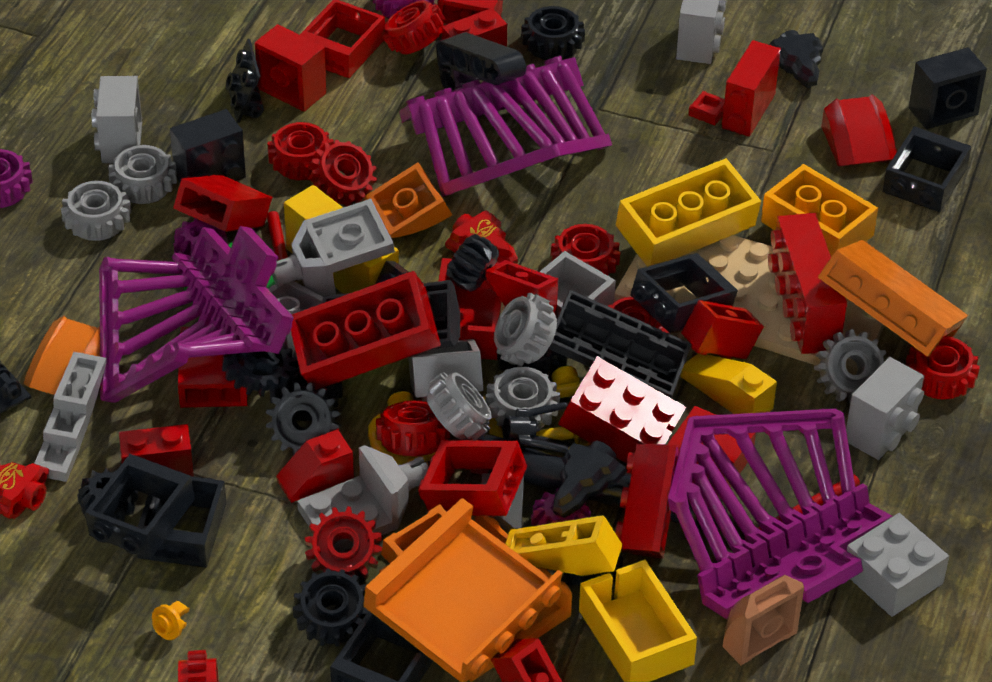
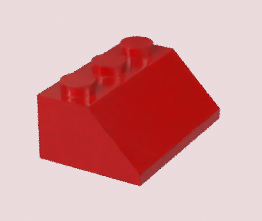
(646, 500)

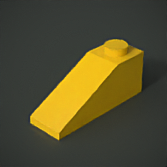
(731, 383)
(569, 546)

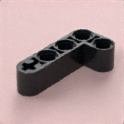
(473, 58)

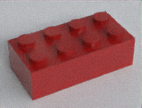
(808, 302)
(364, 330)

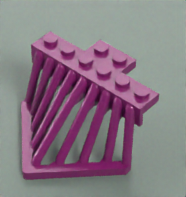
(487, 99)
(225, 292)
(803, 546)

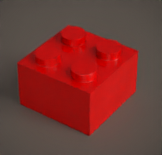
(291, 67)

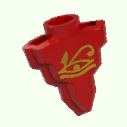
(486, 226)
(21, 488)

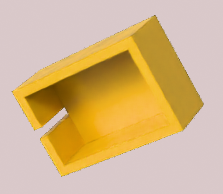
(639, 627)

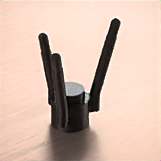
(523, 429)

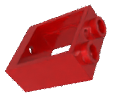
(342, 15)
(487, 499)

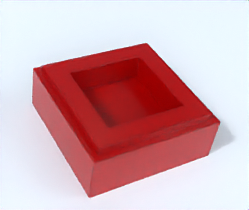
(707, 108)

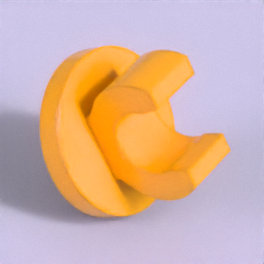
(168, 621)

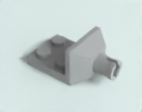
(332, 244)
(378, 492)

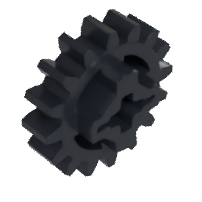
(260, 370)

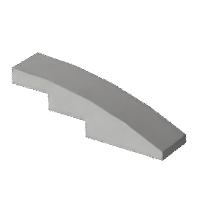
(71, 414)

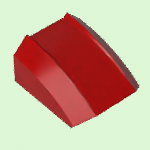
(858, 131)

